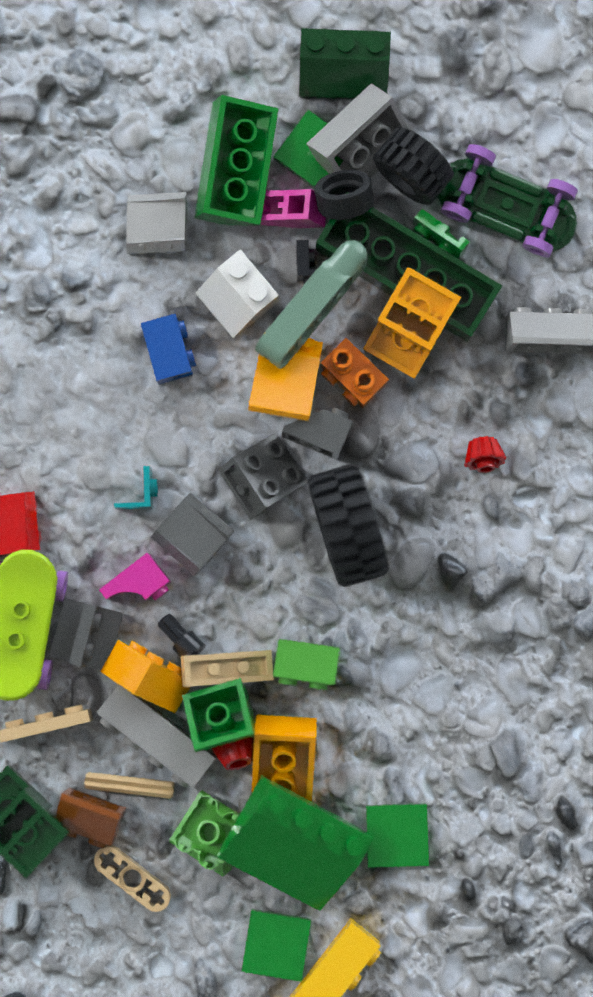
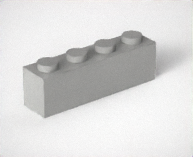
(156, 735)

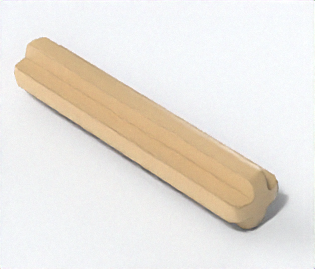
(129, 785)

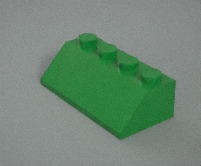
(236, 162)

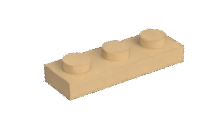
(225, 667)
(45, 722)

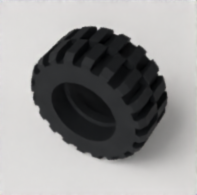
(348, 525)

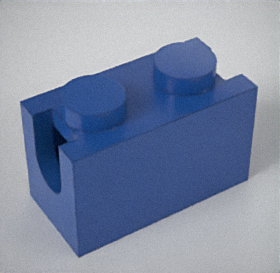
(167, 349)

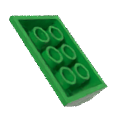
(294, 844)

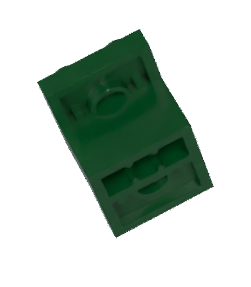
(26, 823)

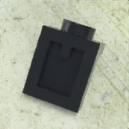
(304, 259)

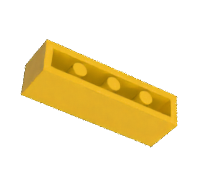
(340, 963)

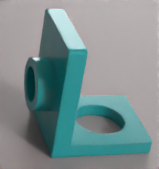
(150, 491)

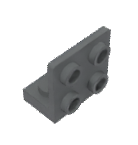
(262, 475)

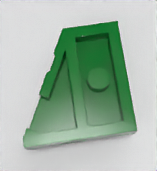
(439, 233)

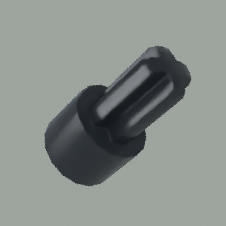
(184, 642)

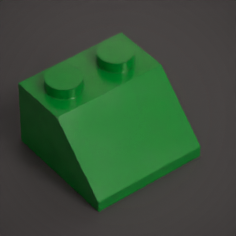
(219, 715)

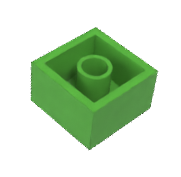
(306, 663)

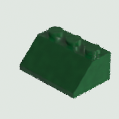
(342, 62)

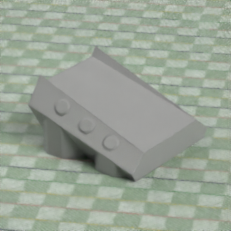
(156, 223)

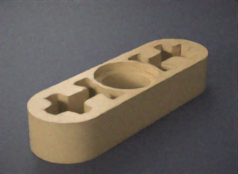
(156, 884)

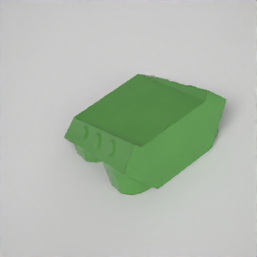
(204, 832)

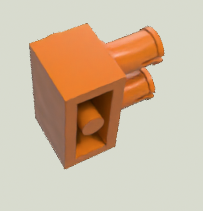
(353, 373)

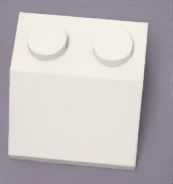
(237, 294)

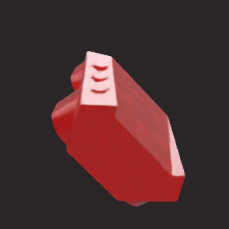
(18, 523)

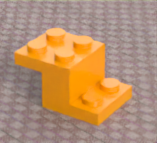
(411, 322)

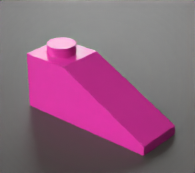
(292, 209)

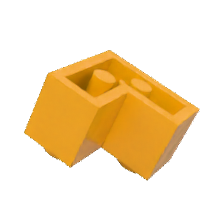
(145, 675)

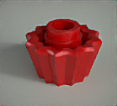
(484, 454)
(236, 754)

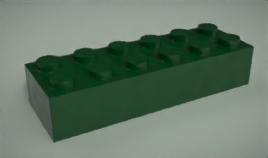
(395, 248)

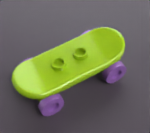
(26, 609)

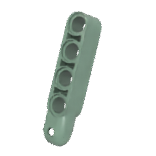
(312, 304)

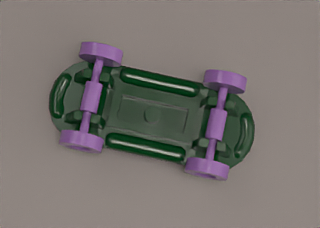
(510, 204)

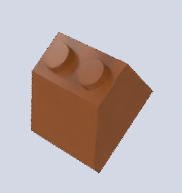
(90, 817)

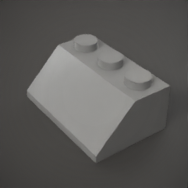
(357, 132)
(549, 331)

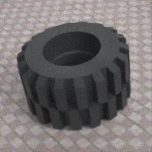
(413, 166)

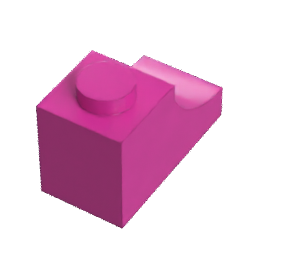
(140, 577)

